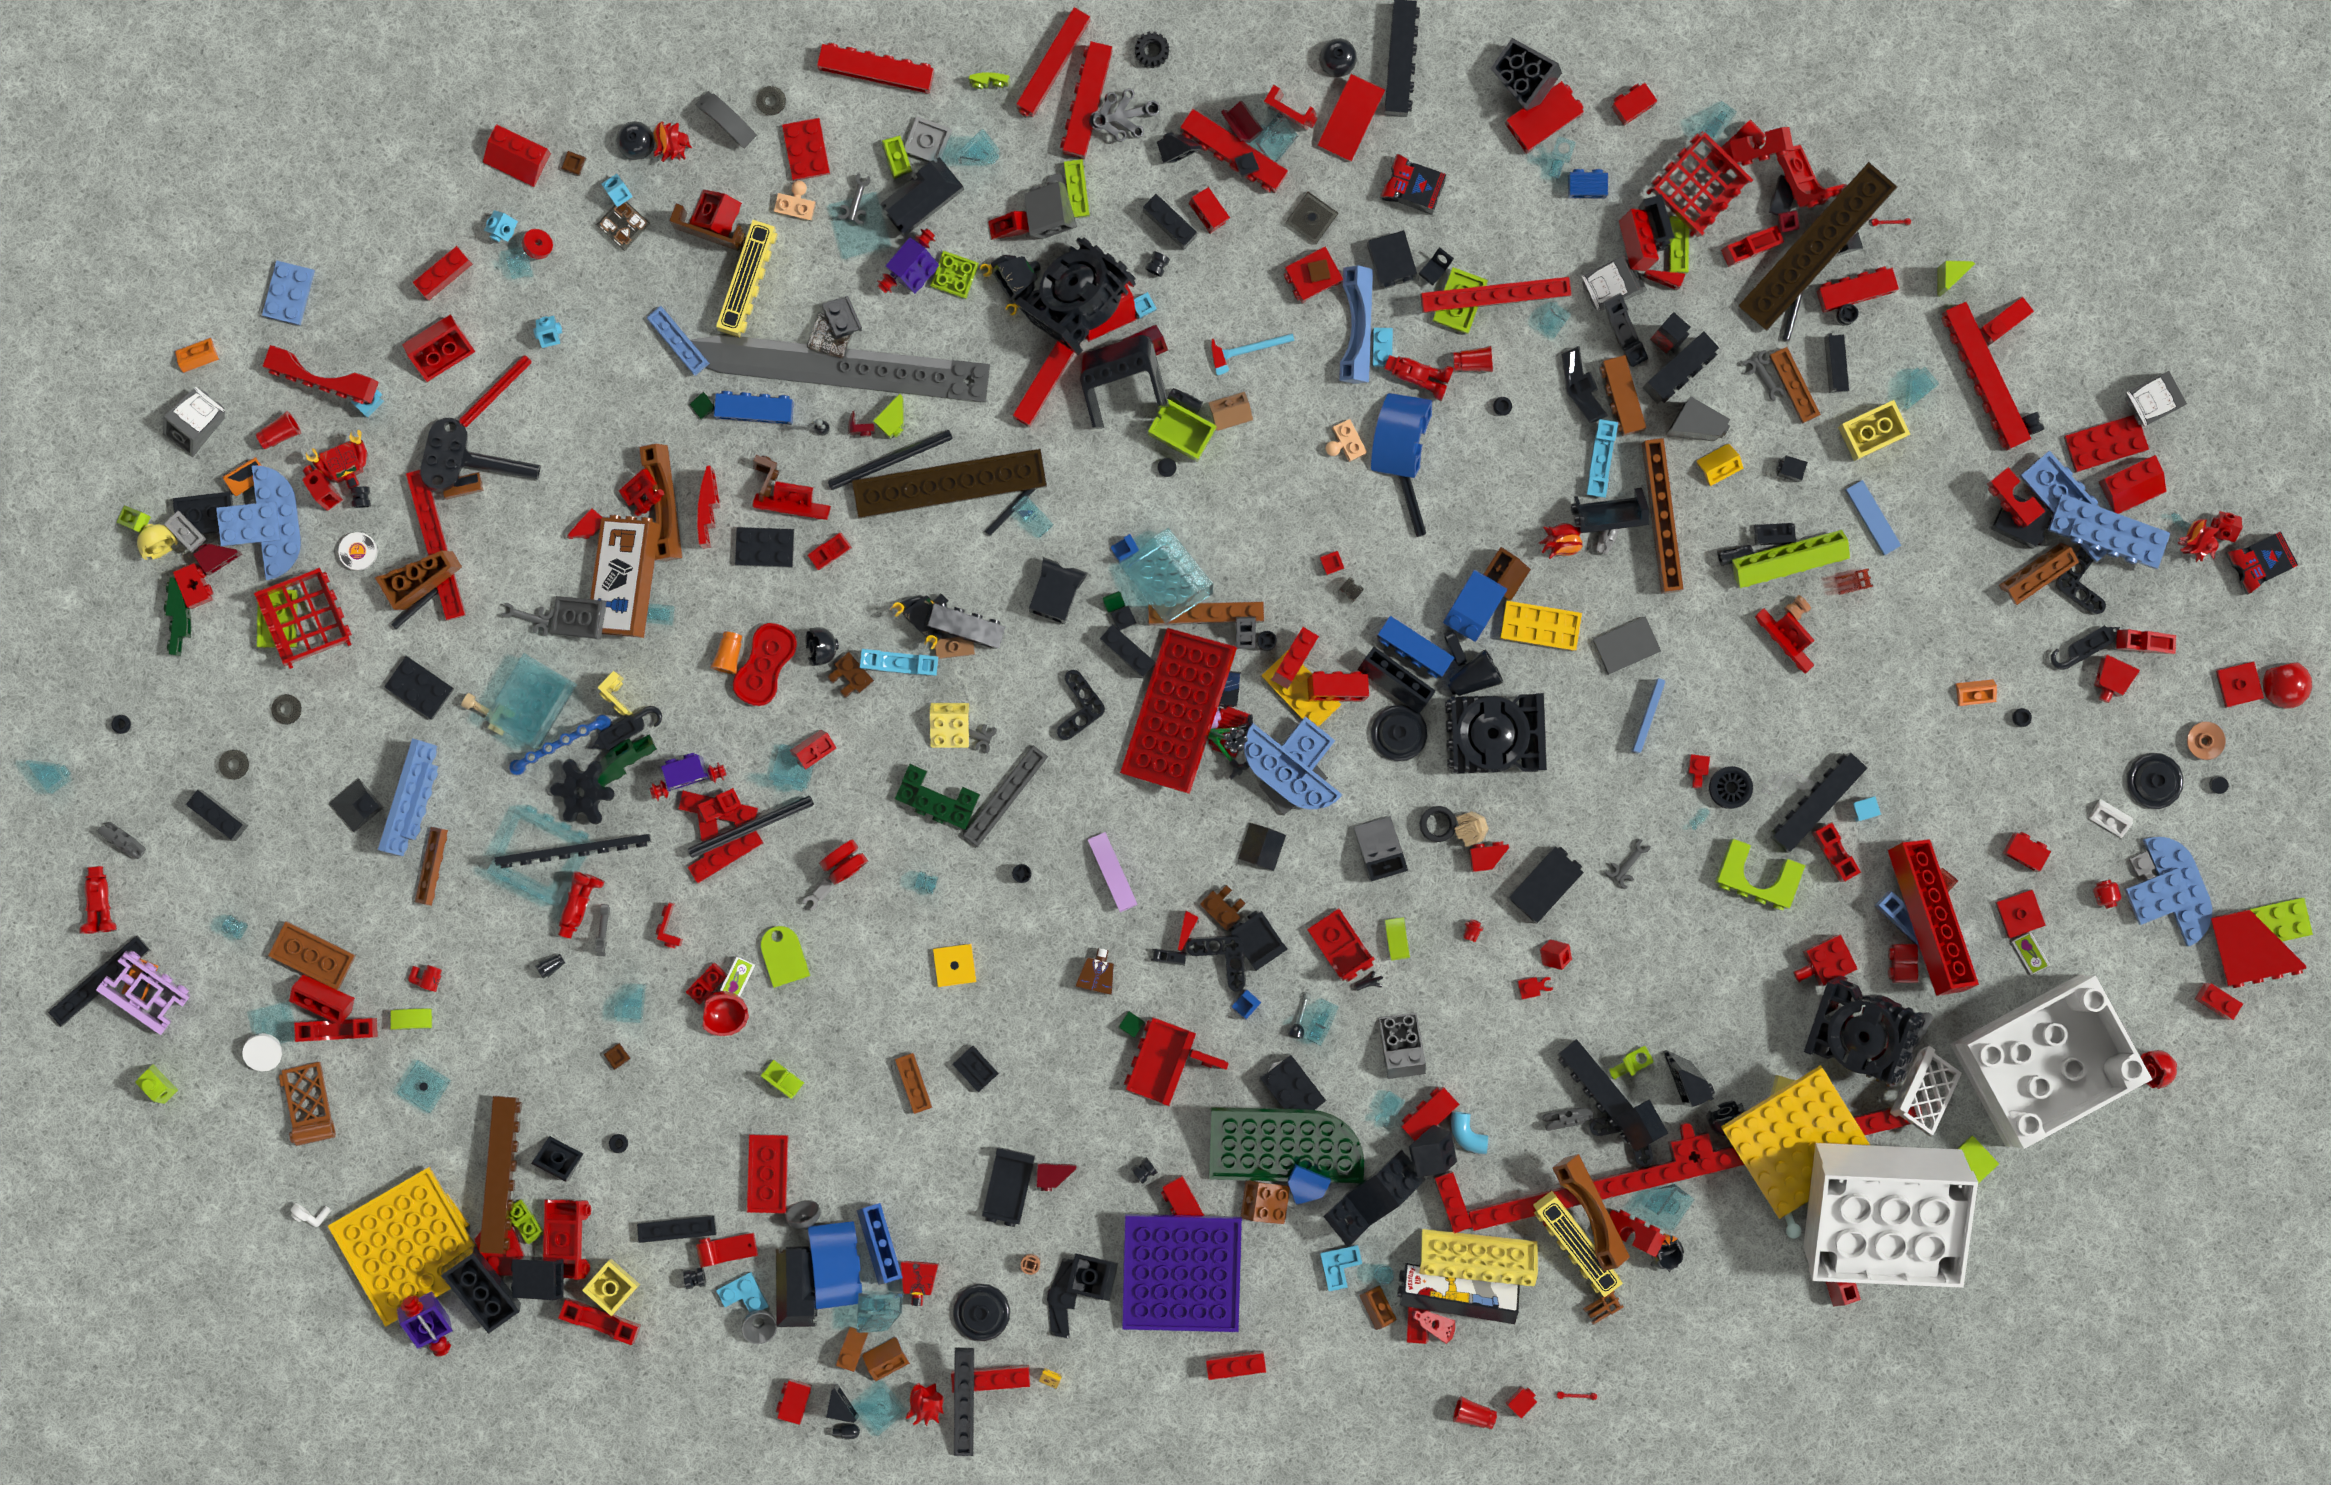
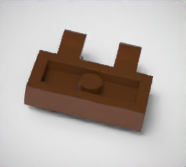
(857, 676)
(1220, 910)

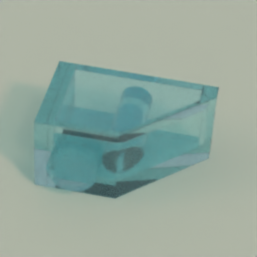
(1718, 120)
(1918, 386)
(50, 775)
(631, 1006)
(1321, 1022)

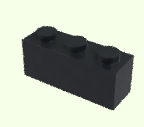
(1169, 221)
(1127, 651)
(217, 815)

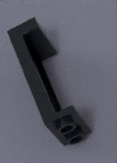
(1612, 513)
(1546, 884)
(1008, 1186)

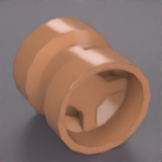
(1798, 607)
(1030, 1264)

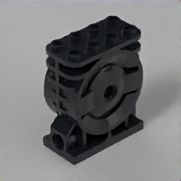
(1074, 283)
(1466, 760)
(1848, 1045)

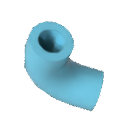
(1465, 1136)

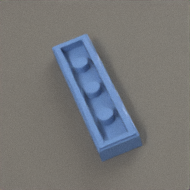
(678, 340)
(1873, 517)
(1648, 715)

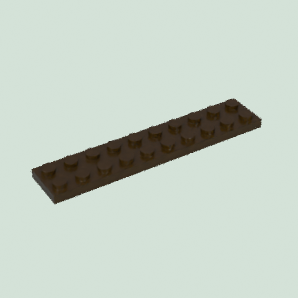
(1817, 246)
(949, 483)

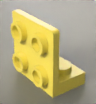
(611, 683)
(949, 725)

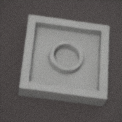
(927, 140)

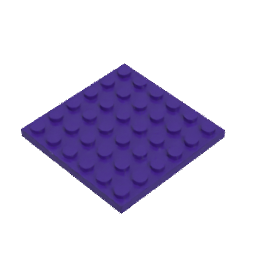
(1182, 1273)

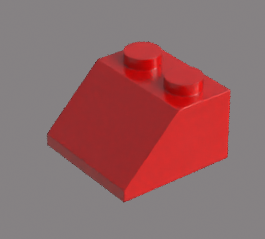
(715, 212)

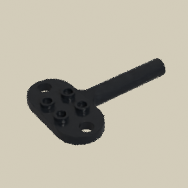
(447, 456)

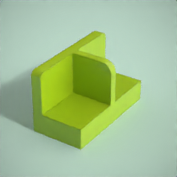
(782, 1079)

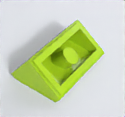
(896, 156)

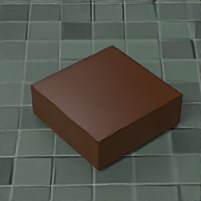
(573, 163)
(1318, 271)
(617, 1056)

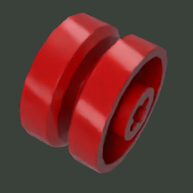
(845, 864)

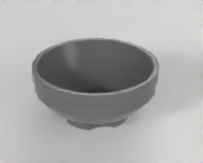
(803, 1214)
(762, 1333)

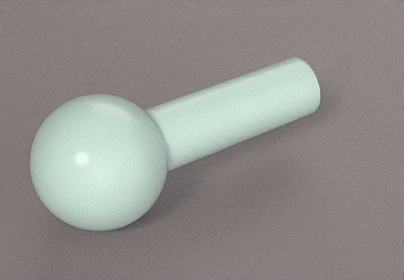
(1793, 1230)

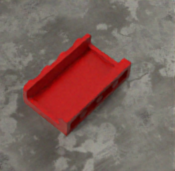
(1273, 102)
(1160, 1061)

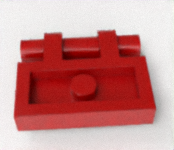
(637, 488)

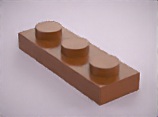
(913, 1083)

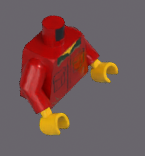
(342, 461)

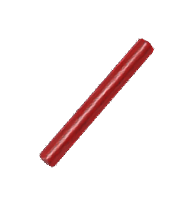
(495, 391)

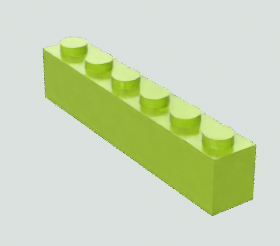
(1791, 559)

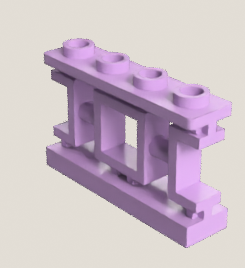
(133, 1006)

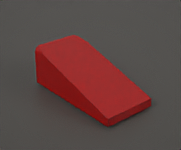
(1669, 279)
(1187, 927)

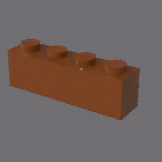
(1623, 395)

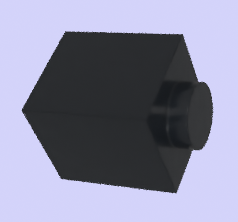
(1791, 468)

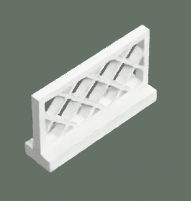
(1915, 1080)

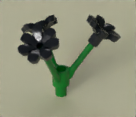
(1233, 741)

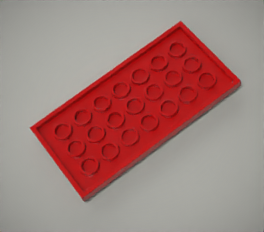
(1178, 710)

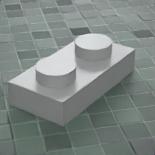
(185, 531)

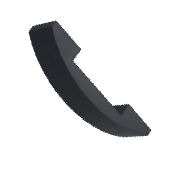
(1624, 331)

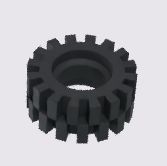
(1159, 41)

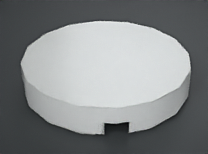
(262, 1052)

